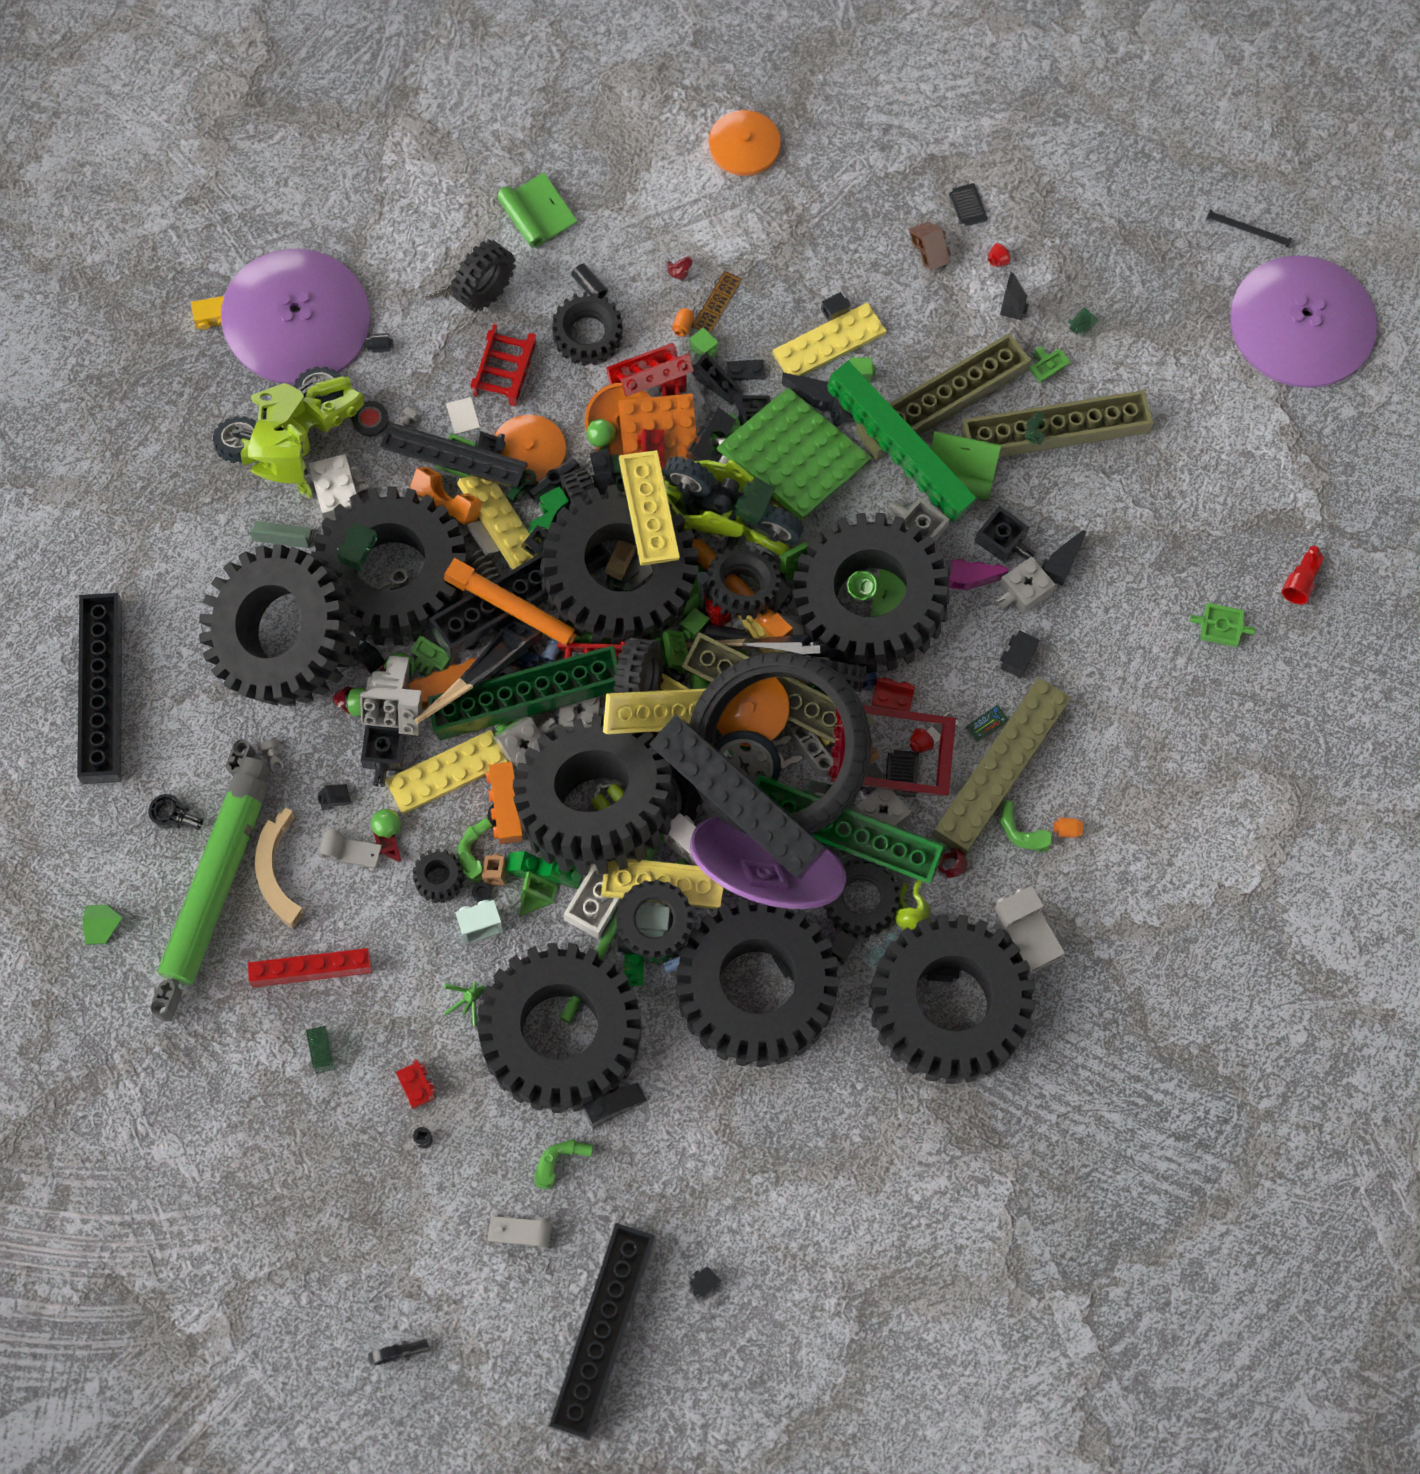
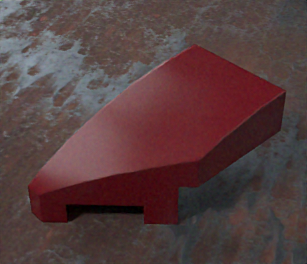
(389, 847)

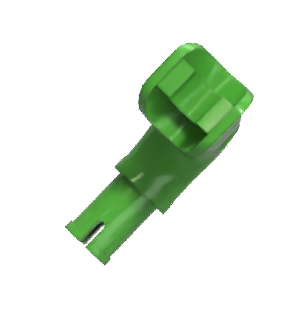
(1037, 841)
(470, 866)
(545, 1171)

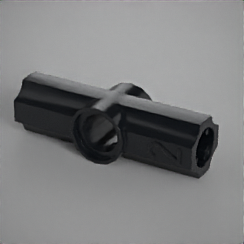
(546, 485)

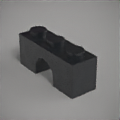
(716, 423)

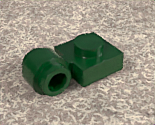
(617, 472)
(515, 494)

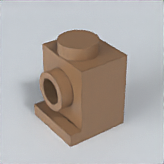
(490, 873)

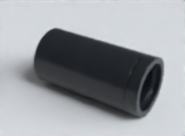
(589, 281)
(724, 633)

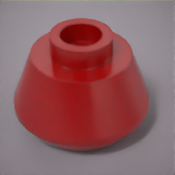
(999, 255)
(921, 741)

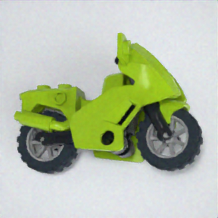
(280, 435)
(716, 504)

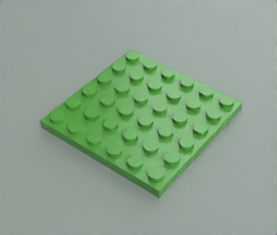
(795, 453)

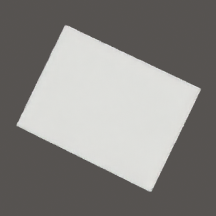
(462, 415)

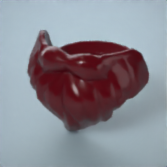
(680, 269)
(339, 698)
(959, 867)

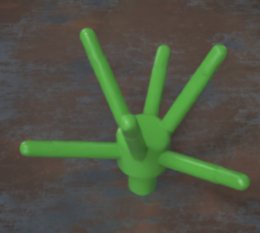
(470, 995)

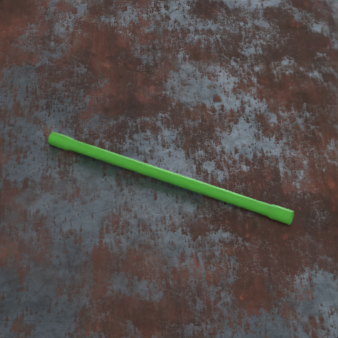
(572, 1006)

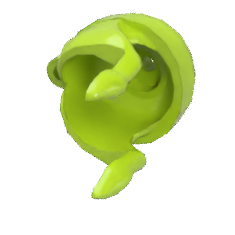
(909, 916)

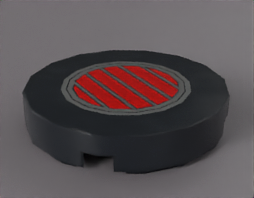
(370, 419)

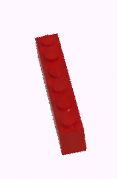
(309, 967)

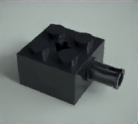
(1011, 541)
(381, 759)

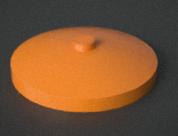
(744, 143)
(605, 406)
(535, 442)
(759, 709)

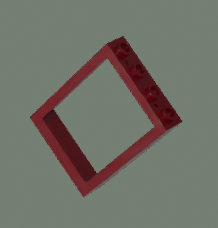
(944, 758)

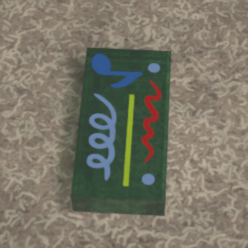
(987, 723)

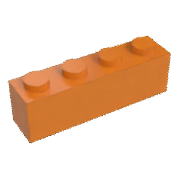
(438, 681)
(504, 810)

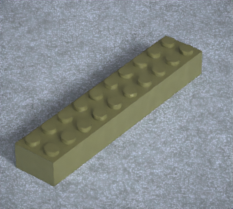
(956, 388)
(1064, 423)
(807, 706)
(1001, 766)

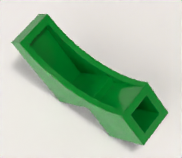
(550, 505)
(521, 862)

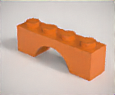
(463, 507)

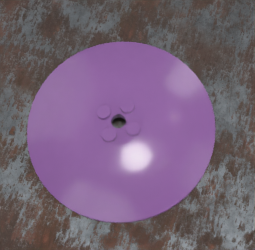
(285, 343)
(1300, 348)
(750, 871)

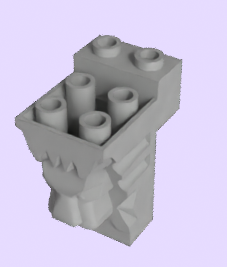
(389, 700)
(1027, 928)

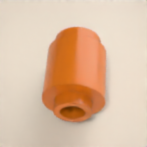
(683, 322)
(1068, 827)

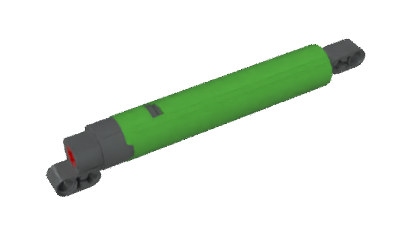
(212, 877)

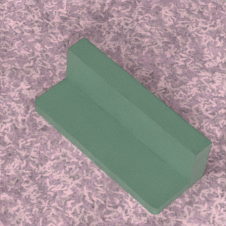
(281, 534)

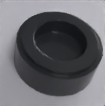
(481, 892)

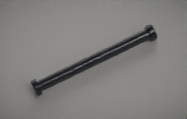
(1248, 228)
(702, 578)

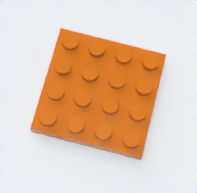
(667, 413)

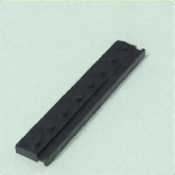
(454, 455)

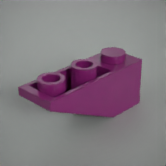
(971, 575)

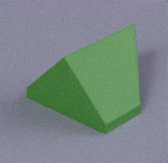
(536, 893)
(99, 923)

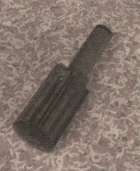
(445, 291)

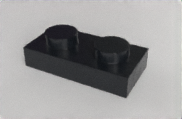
(746, 369)

